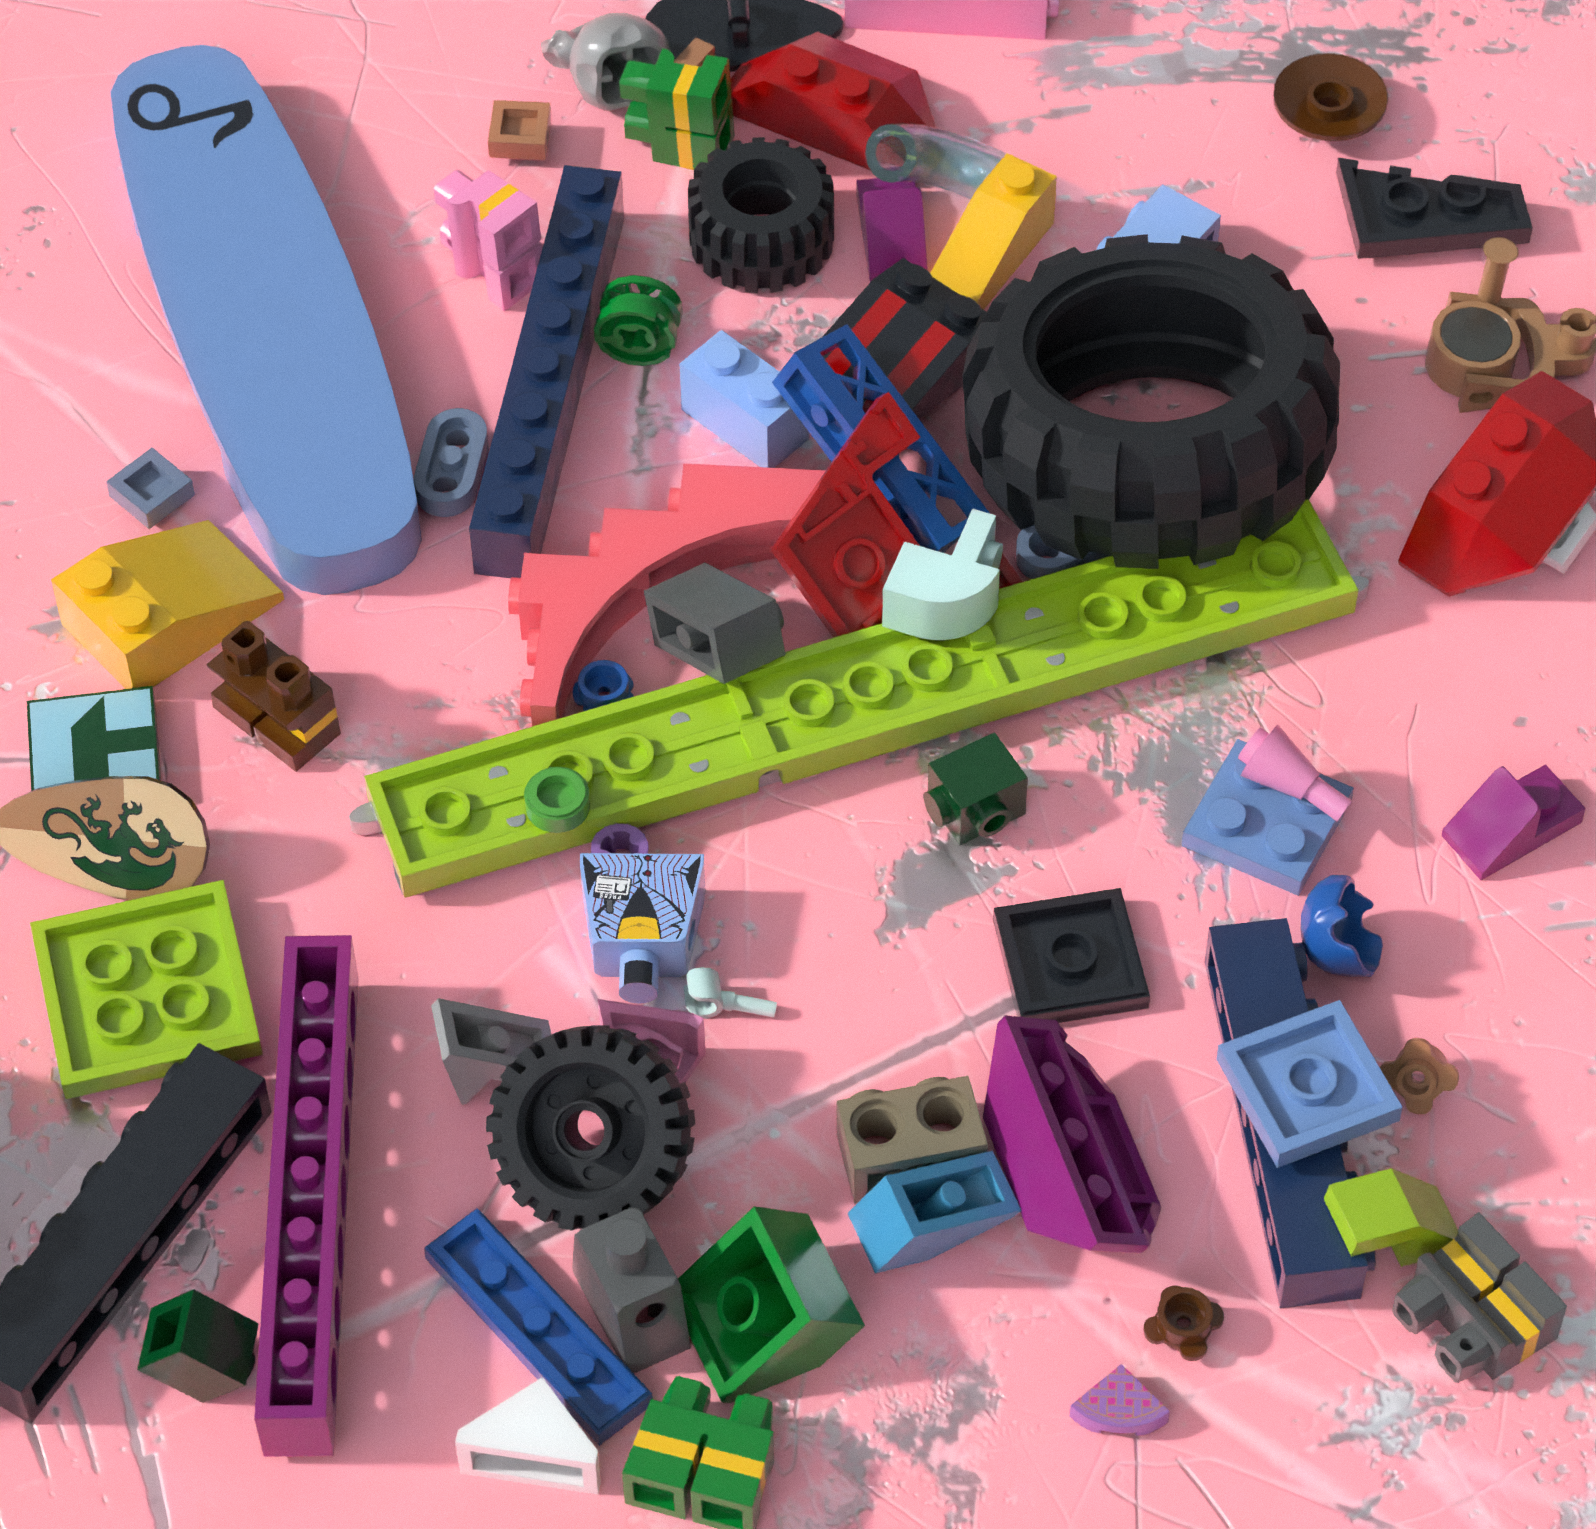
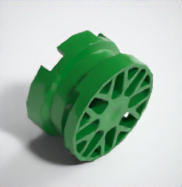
(636, 325)

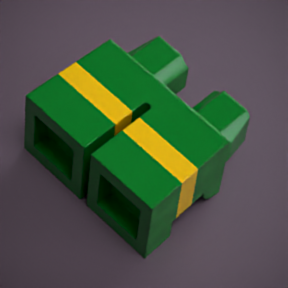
(679, 108)
(701, 1458)

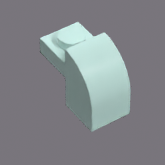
(944, 593)

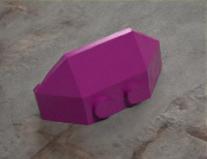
(1065, 1142)

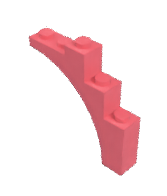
(578, 602)

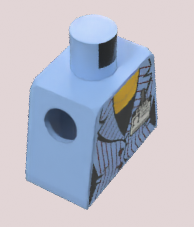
(642, 916)

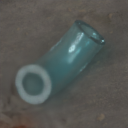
(930, 157)

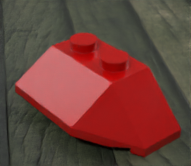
(828, 95)
(1507, 490)

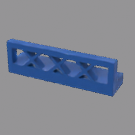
(832, 409)

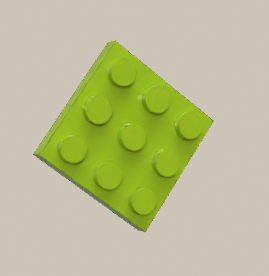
(143, 986)

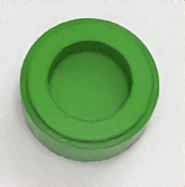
(557, 799)

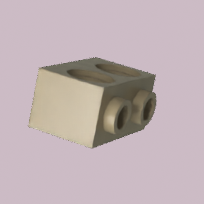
(906, 1121)

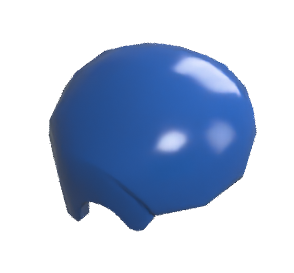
(1335, 930)

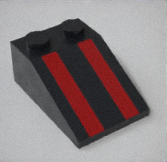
(913, 333)

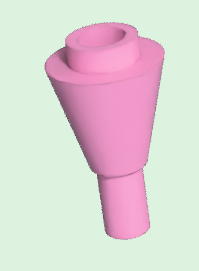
(1280, 765)

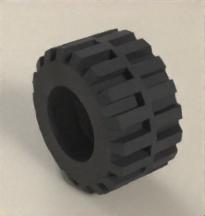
(753, 182)

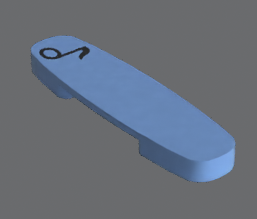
(266, 320)

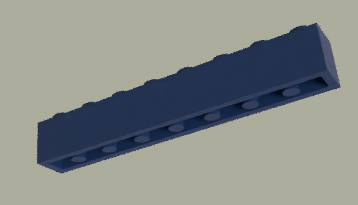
(547, 372)

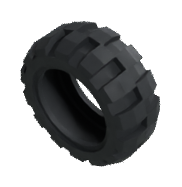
(1160, 484)

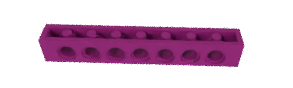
(307, 1199)

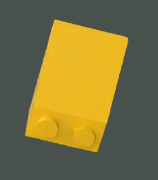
(160, 600)

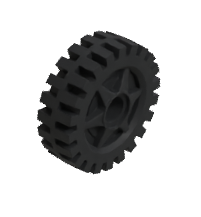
(540, 1138)

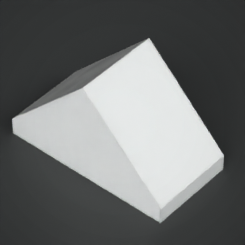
(530, 1443)

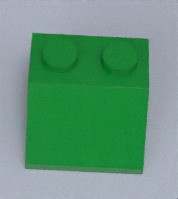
(766, 1303)

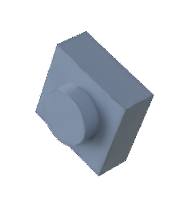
(150, 488)

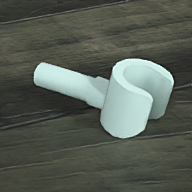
(706, 999)

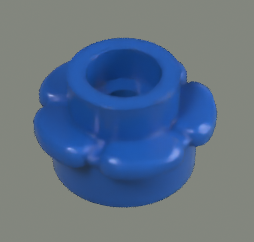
(598, 678)

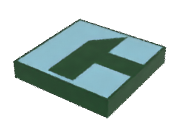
(93, 736)

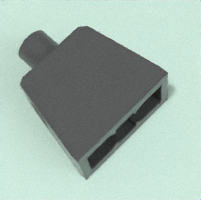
(620, 1275)

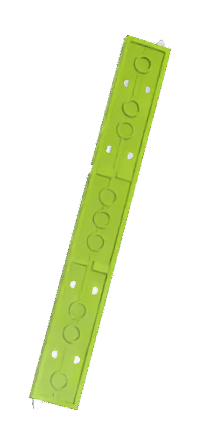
(849, 701)

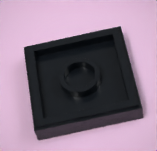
(1071, 957)

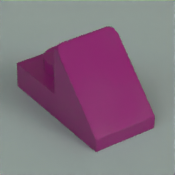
(891, 224)
(1511, 819)

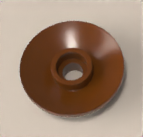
(1330, 97)

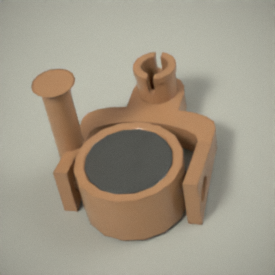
(1480, 336)

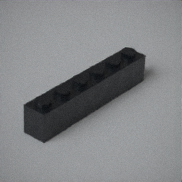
(122, 1222)

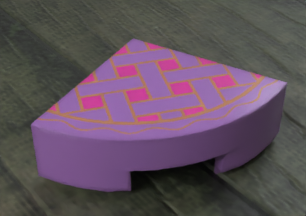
(1119, 1406)

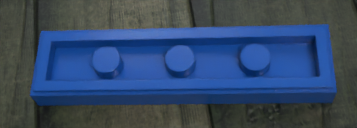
(538, 1326)

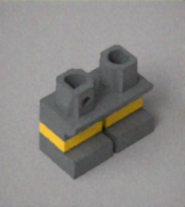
(1483, 1300)

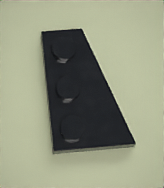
(1421, 215)

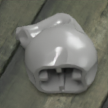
(600, 53)

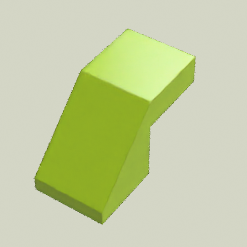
(1390, 1211)

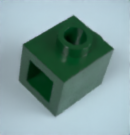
(976, 789)
(198, 1346)

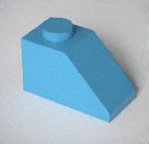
(932, 1210)

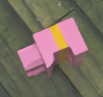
(491, 233)

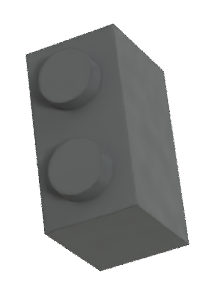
(715, 622)

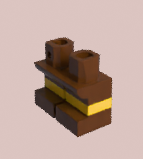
(273, 697)

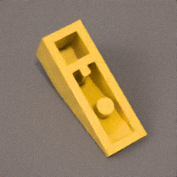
(998, 229)

